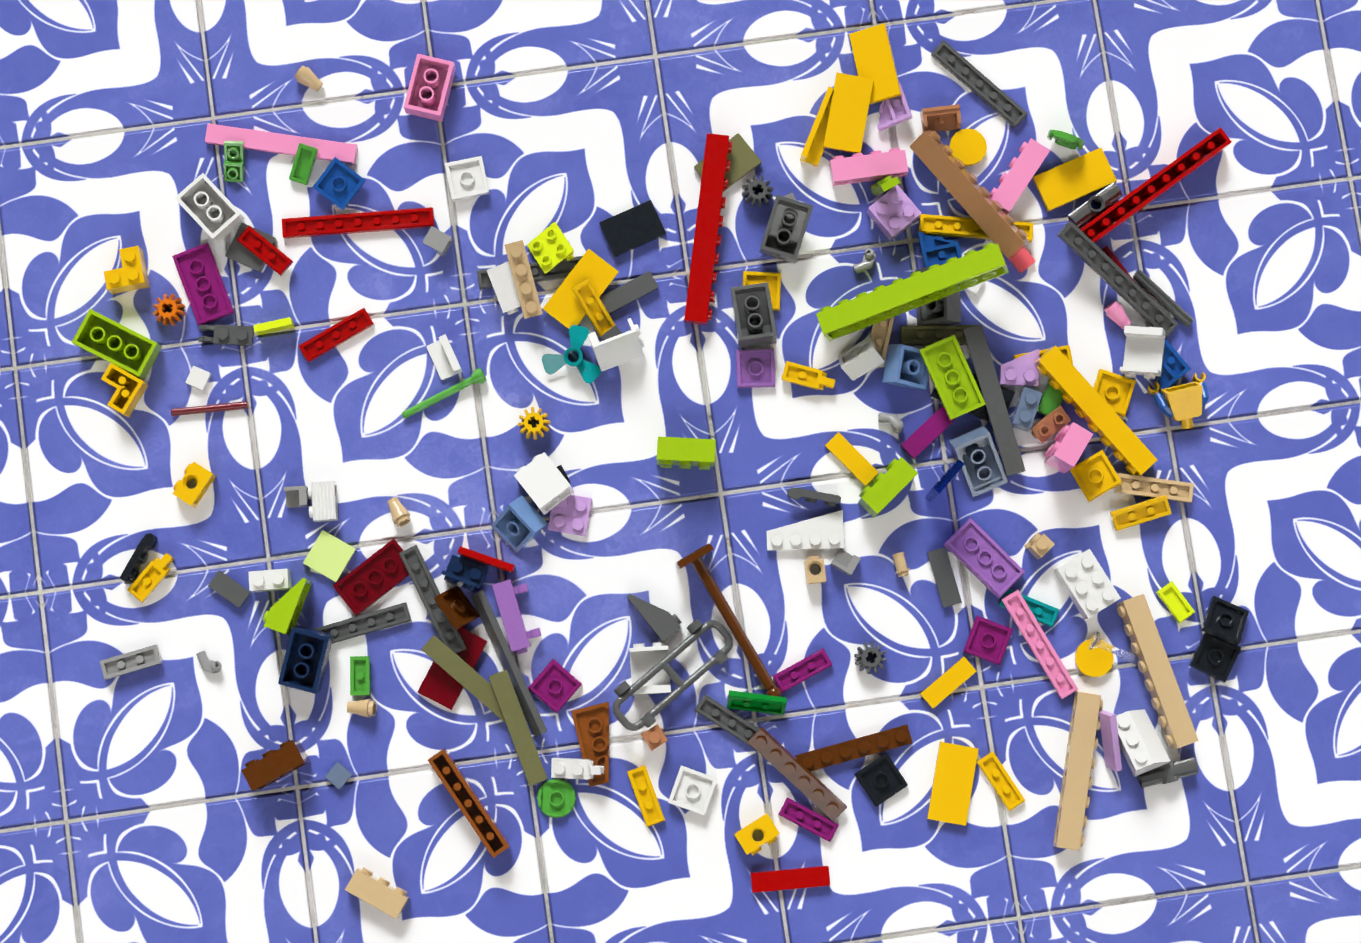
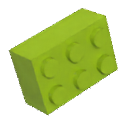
(686, 452)
(886, 486)

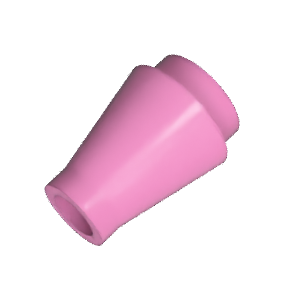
(1117, 314)

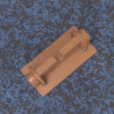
(1050, 424)

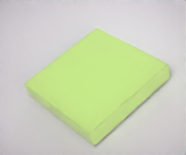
(329, 556)

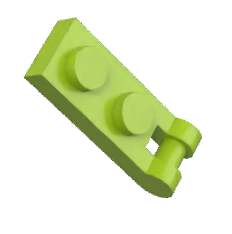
(884, 185)

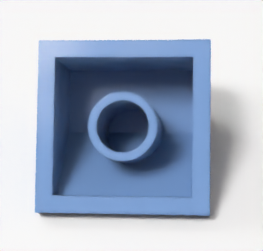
(905, 367)
(519, 524)

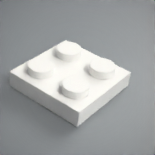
(467, 178)
(692, 790)

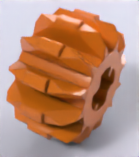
(176, 306)

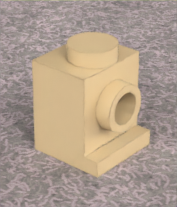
(1039, 545)

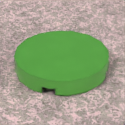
(1065, 139)
(556, 798)

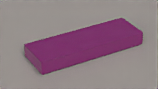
(927, 433)
(802, 670)
(808, 819)

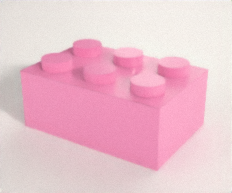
(429, 87)
(1068, 447)

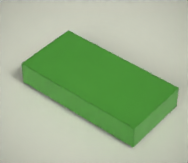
(303, 164)

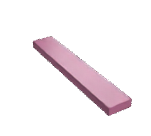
(1039, 644)

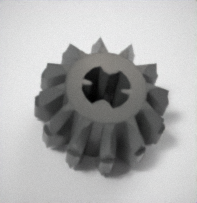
(762, 196)
(876, 661)

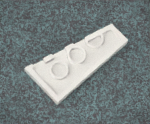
(811, 534)

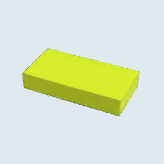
(274, 326)
(1175, 602)

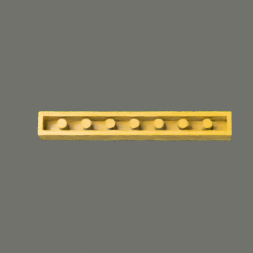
(1095, 411)

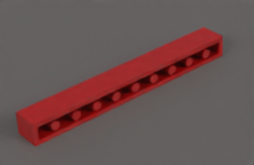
(1156, 185)
(706, 229)

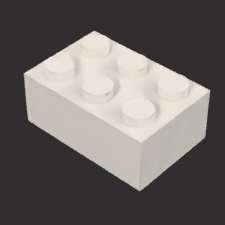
(209, 208)
(1087, 584)

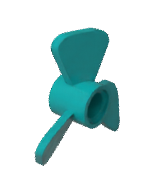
(554, 362)

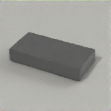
(229, 589)

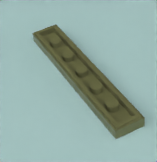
(462, 673)
(517, 727)

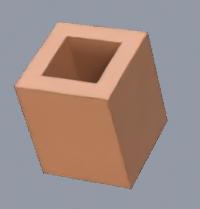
(654, 737)

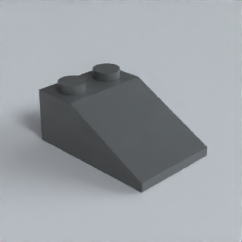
(786, 229)
(753, 315)

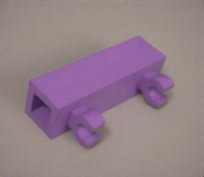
(512, 617)

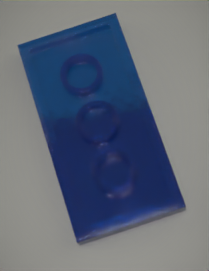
(944, 480)

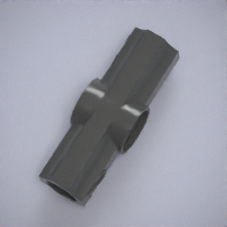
(1103, 199)
(1169, 772)

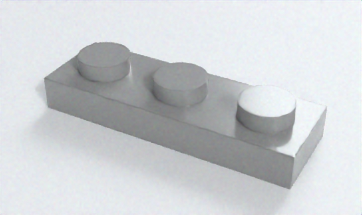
(131, 662)

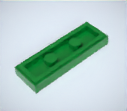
(756, 702)

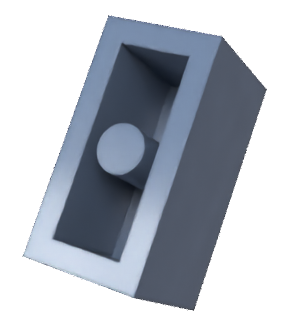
(1026, 409)

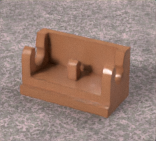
(941, 118)

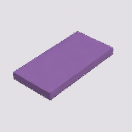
(984, 558)

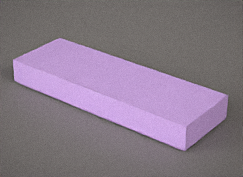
(1110, 740)

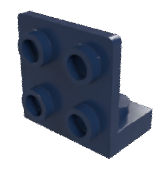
(465, 572)

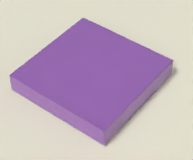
(755, 368)

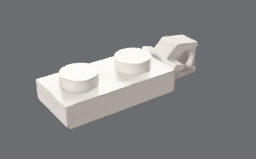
(574, 768)

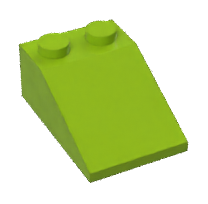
(286, 611)

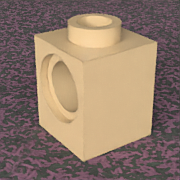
(814, 579)

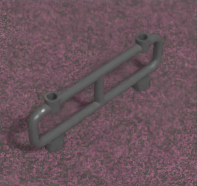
(624, 690)

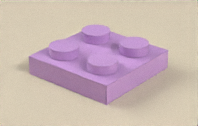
(571, 515)

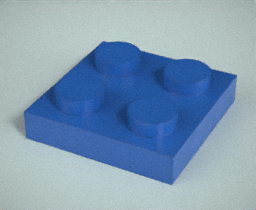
(339, 183)

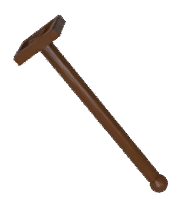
(729, 617)

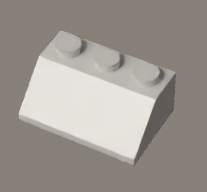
(1140, 742)

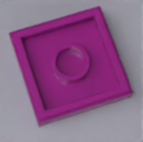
(987, 640)
(555, 686)

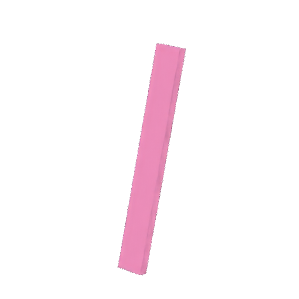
(280, 143)

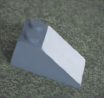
(982, 464)

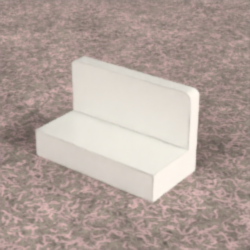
(444, 358)
(860, 359)

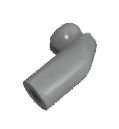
(867, 262)
(893, 420)
(208, 665)

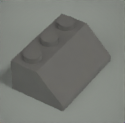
(940, 312)

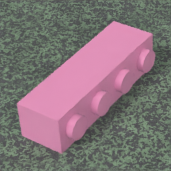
(868, 167)
(1019, 175)

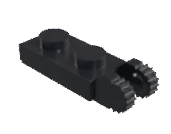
(139, 556)

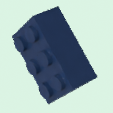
(306, 659)

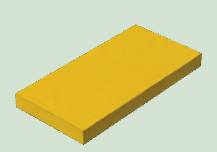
(875, 61)
(848, 113)
(1074, 179)
(564, 304)
(952, 783)

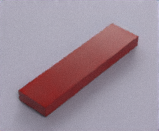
(336, 335)
(790, 879)

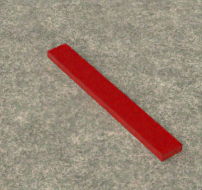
(358, 222)

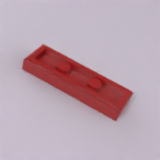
(265, 250)
(486, 559)

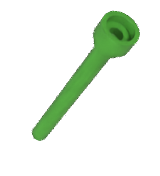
(476, 377)

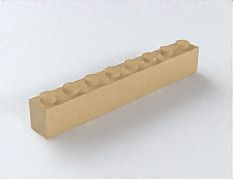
(1157, 672)
(1077, 771)

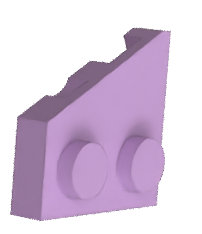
(894, 111)
(1021, 371)

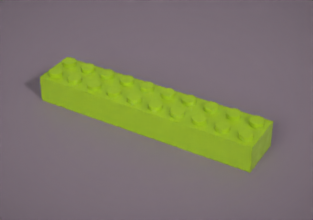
(912, 292)

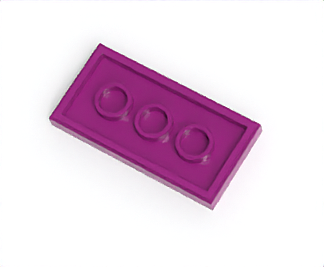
(203, 284)

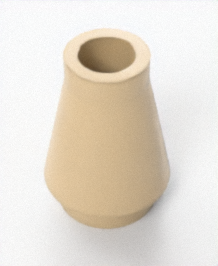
(308, 78)
(398, 512)
(362, 707)

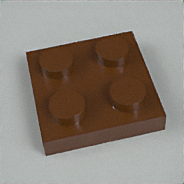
(456, 607)

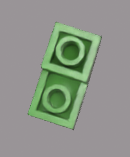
(234, 161)
(1050, 400)

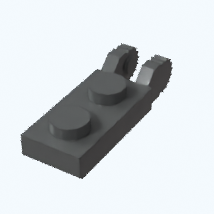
(228, 335)
(813, 496)

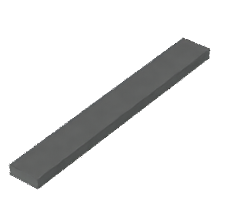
(1116, 278)
(994, 400)
(508, 662)

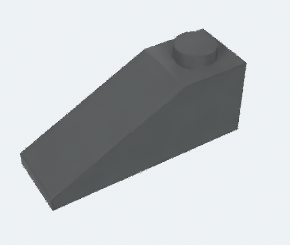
(658, 619)

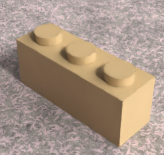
(377, 892)

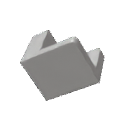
(438, 241)
(297, 496)
(845, 562)

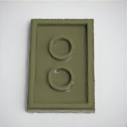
(741, 161)

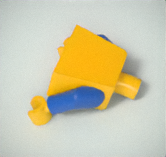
(1182, 401)

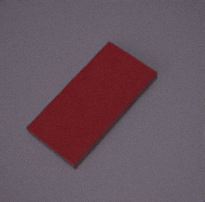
(373, 578)
(439, 684)

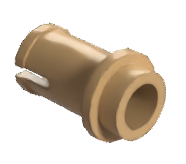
(900, 564)

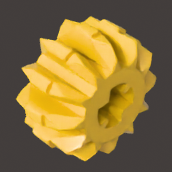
(540, 419)

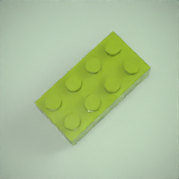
(116, 344)

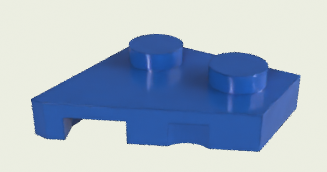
(937, 250)
(1172, 367)

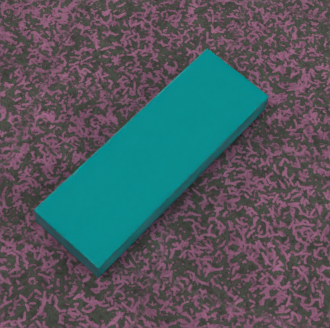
(1042, 612)

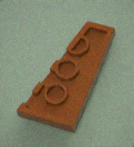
(593, 737)

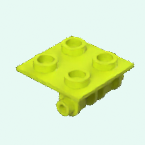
(550, 248)

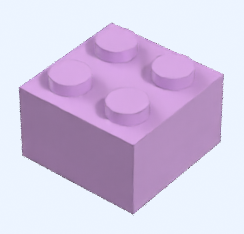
(893, 212)

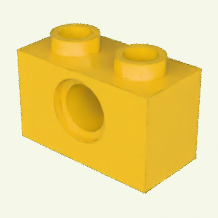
(194, 495)
(764, 824)

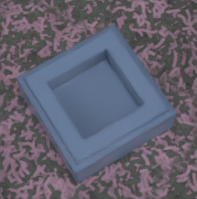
(338, 775)

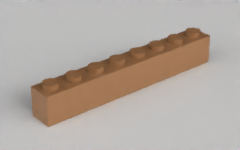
(969, 193)

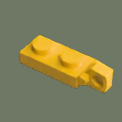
(806, 376)
(150, 577)

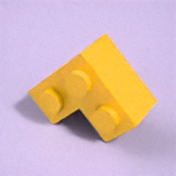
(131, 275)
(128, 389)

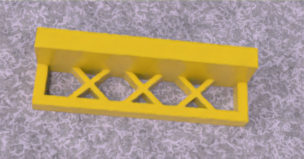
(814, 145)

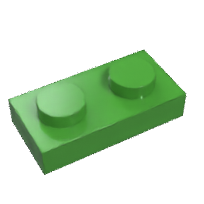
(360, 675)

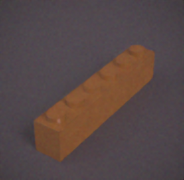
(469, 802)

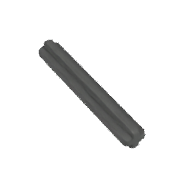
(1163, 298)

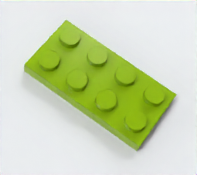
(952, 377)

